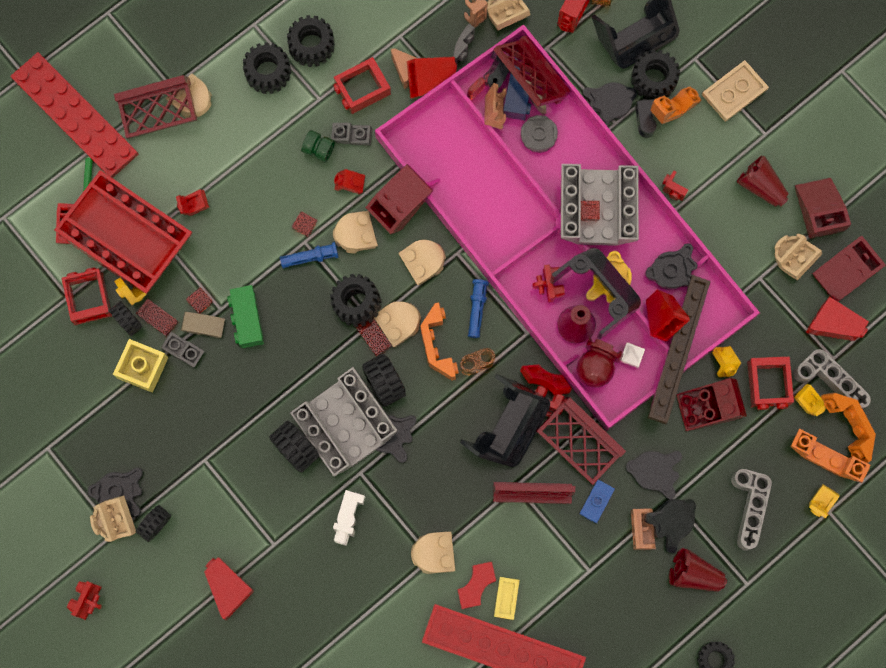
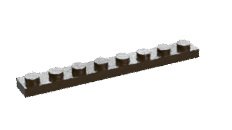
(678, 351)

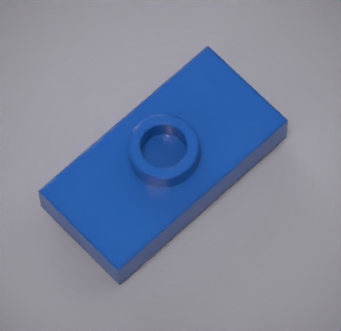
(597, 501)

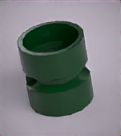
(319, 146)

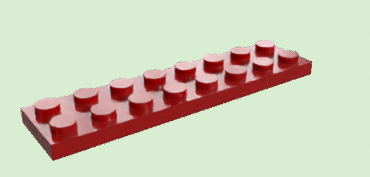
(74, 115)
(493, 644)

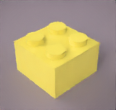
(140, 365)

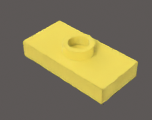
(506, 598)

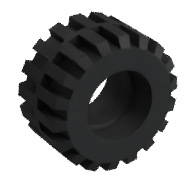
(308, 27)
(263, 54)
(660, 62)
(350, 287)
(384, 380)
(294, 446)

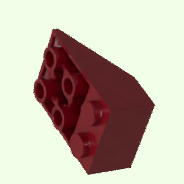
(399, 199)
(822, 208)
(849, 269)
(711, 404)

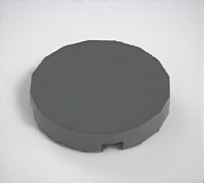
(539, 133)

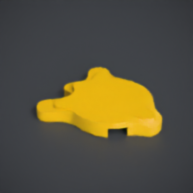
(598, 289)

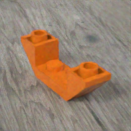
(669, 110)
(445, 366)
(864, 445)
(840, 465)

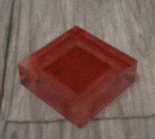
(476, 88)
(590, 210)
(304, 224)
(199, 300)

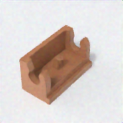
(478, 12)
(494, 107)
(641, 531)

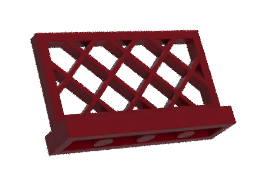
(541, 71)
(156, 90)
(592, 428)
(533, 493)

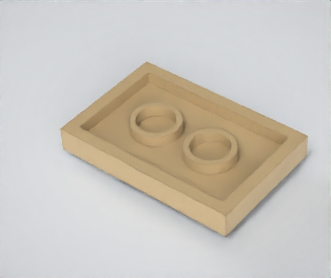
(735, 91)

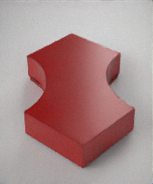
(537, 375)
(471, 594)

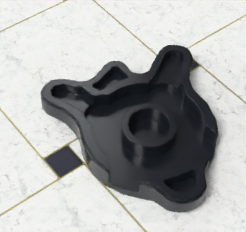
(610, 100)
(673, 269)
(403, 435)
(655, 472)
(117, 485)
(673, 520)

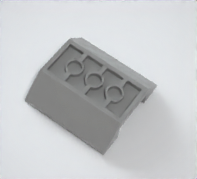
(618, 205)
(344, 423)

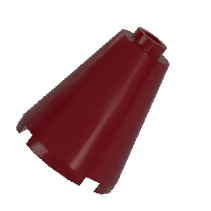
(764, 182)
(576, 324)
(695, 573)

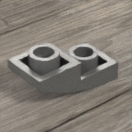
(461, 47)
(351, 134)
(182, 349)

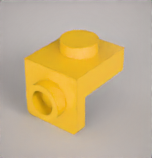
(131, 295)
(727, 360)
(810, 400)
(823, 501)

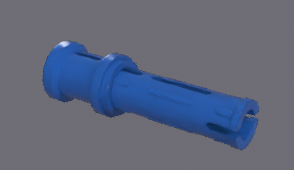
(318, 253)
(478, 300)

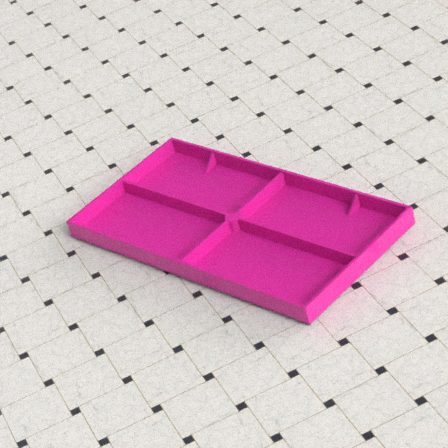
(507, 219)

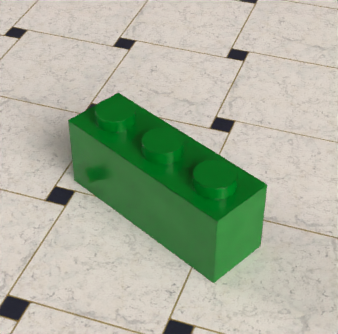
(245, 317)

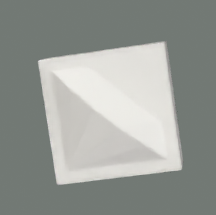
(632, 355)

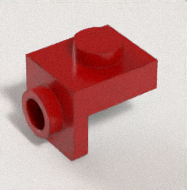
(349, 181)
(674, 190)
(192, 203)

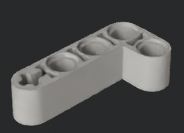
(835, 383)
(749, 510)

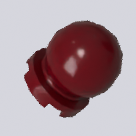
(597, 364)

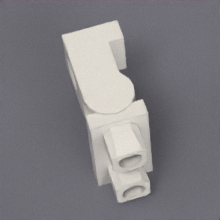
(346, 518)

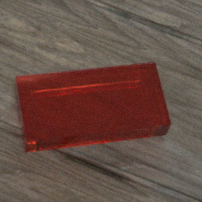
(157, 317)
(374, 337)

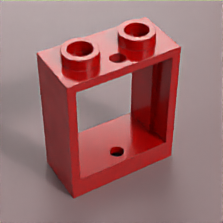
(571, 14)
(383, 91)
(88, 314)
(768, 363)

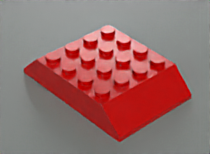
(123, 232)

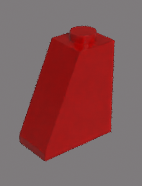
(428, 73)
(664, 315)
(837, 322)
(226, 586)

